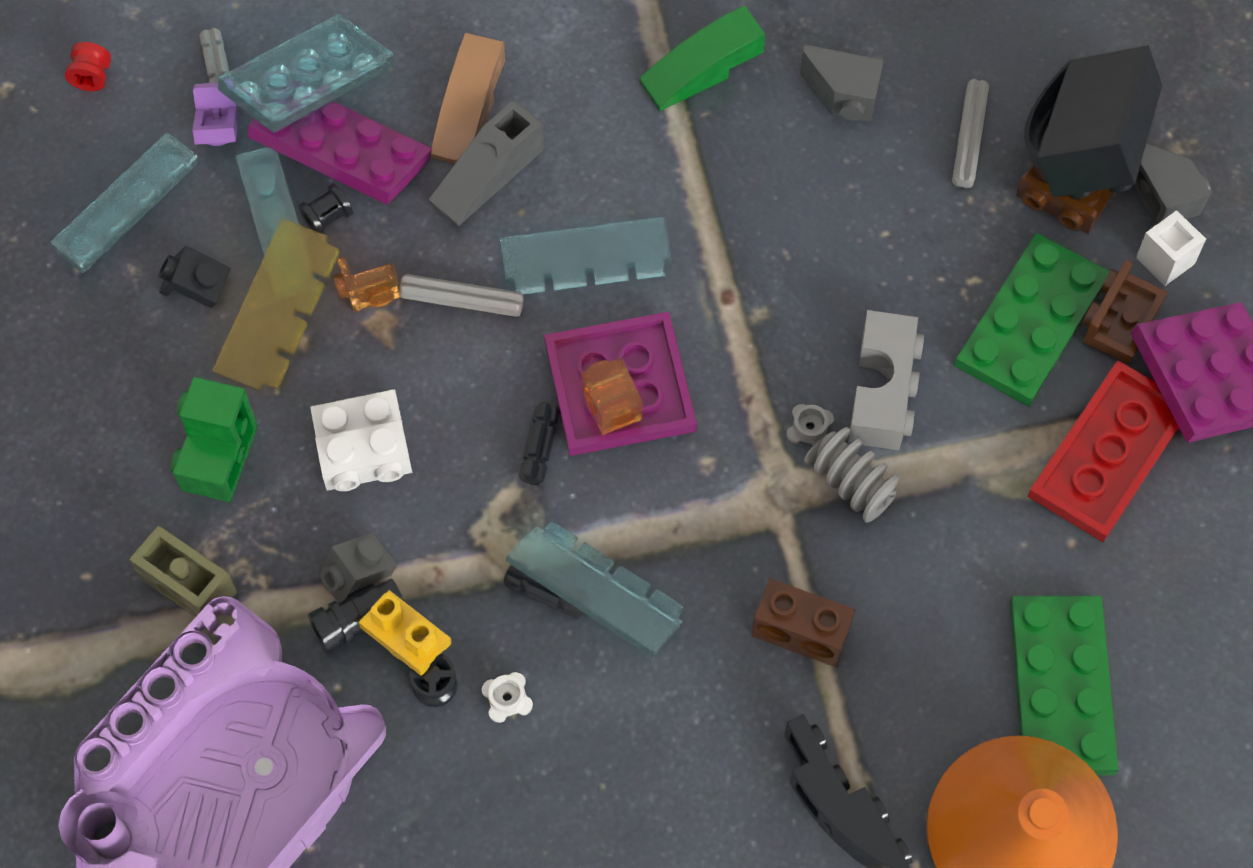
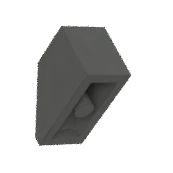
(843, 81)
(1170, 184)

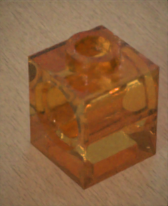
(611, 395)

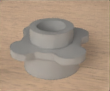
(806, 415)

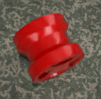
(88, 66)

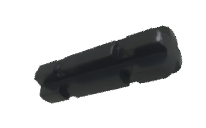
(539, 443)
(520, 581)

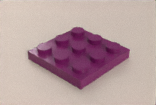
(654, 365)
(1202, 368)

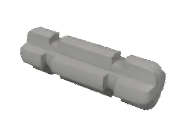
(214, 54)

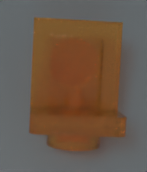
(369, 288)

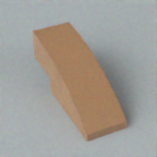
(468, 96)

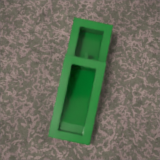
(704, 58)

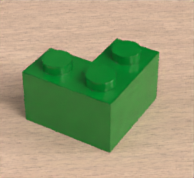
(217, 439)

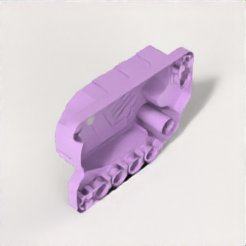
(224, 763)

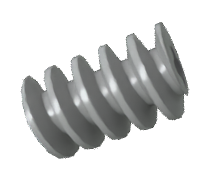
(853, 473)

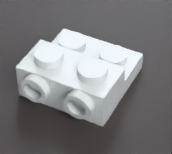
(360, 440)

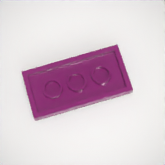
(349, 150)

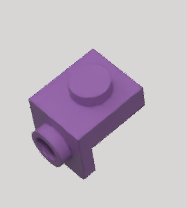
(215, 116)

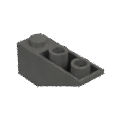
(489, 162)

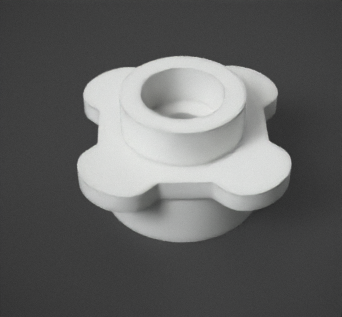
(507, 684)

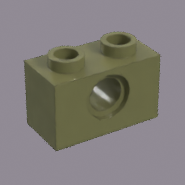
(180, 572)

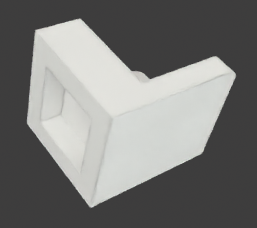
(1170, 248)

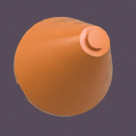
(1021, 808)

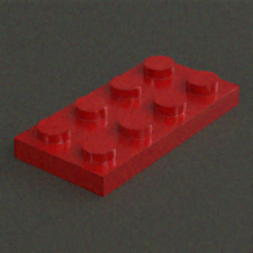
(1107, 453)

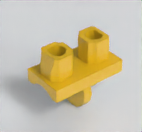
(404, 632)

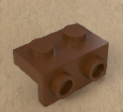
(1124, 306)

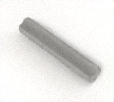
(970, 133)
(461, 295)

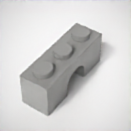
(889, 347)

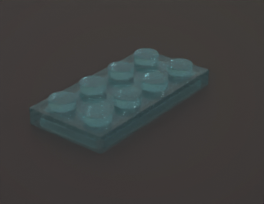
(306, 72)

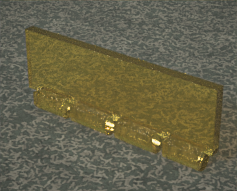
(268, 311)

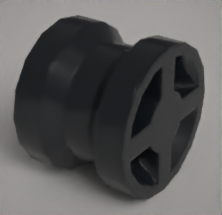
(439, 669)

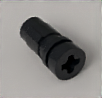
(342, 620)

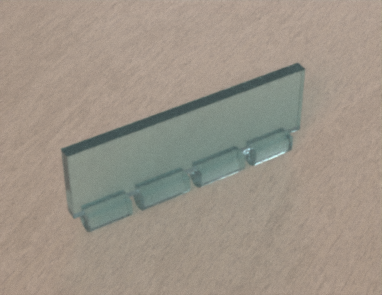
(576, 251)
(585, 582)

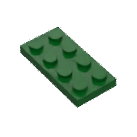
(1032, 319)
(1064, 676)

